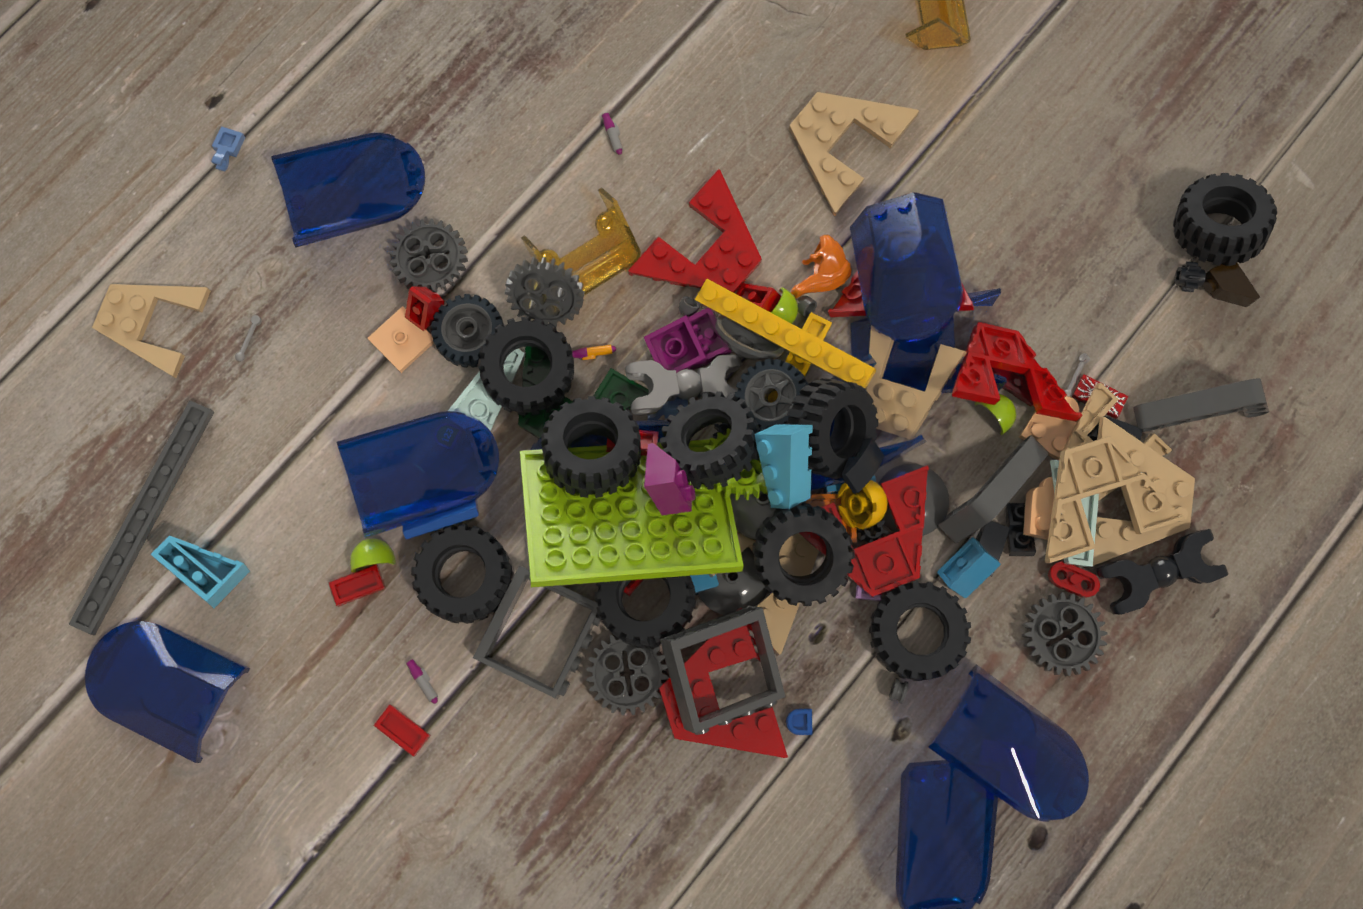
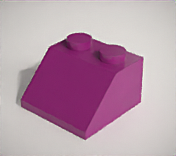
(667, 483)

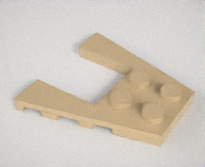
(128, 312)
(1097, 406)
(900, 407)

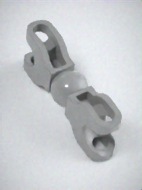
(668, 385)

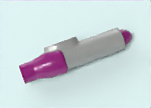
(613, 133)
(422, 679)

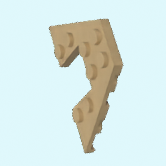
(824, 123)
(1090, 471)
(1118, 536)
(797, 559)

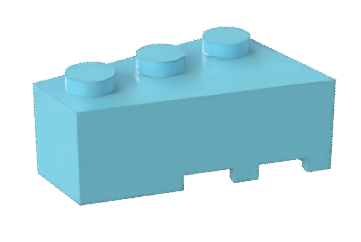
(784, 463)
(202, 571)

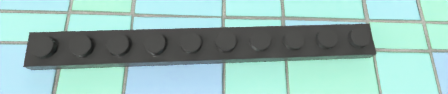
(141, 518)

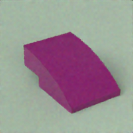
(687, 342)

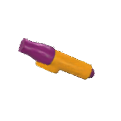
(592, 352)

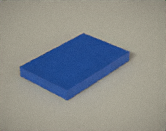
(441, 520)

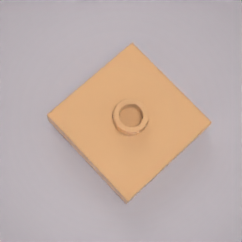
(401, 340)

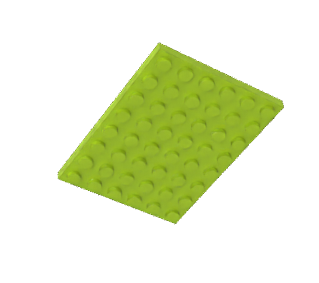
(622, 532)

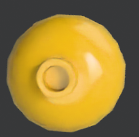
(863, 508)

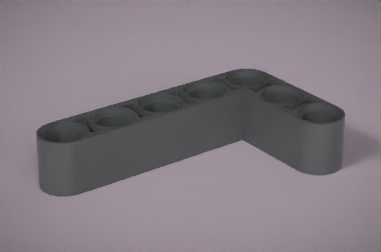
(1203, 404)
(995, 492)

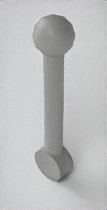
(256, 320)
(1084, 358)

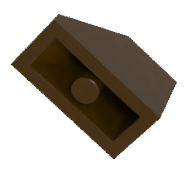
(1230, 285)

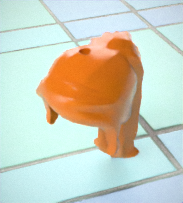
(830, 268)

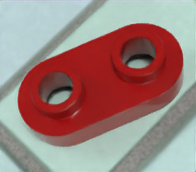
(1072, 579)

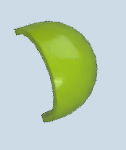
(787, 306)
(1003, 411)
(371, 552)

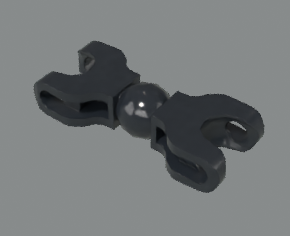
(1162, 571)

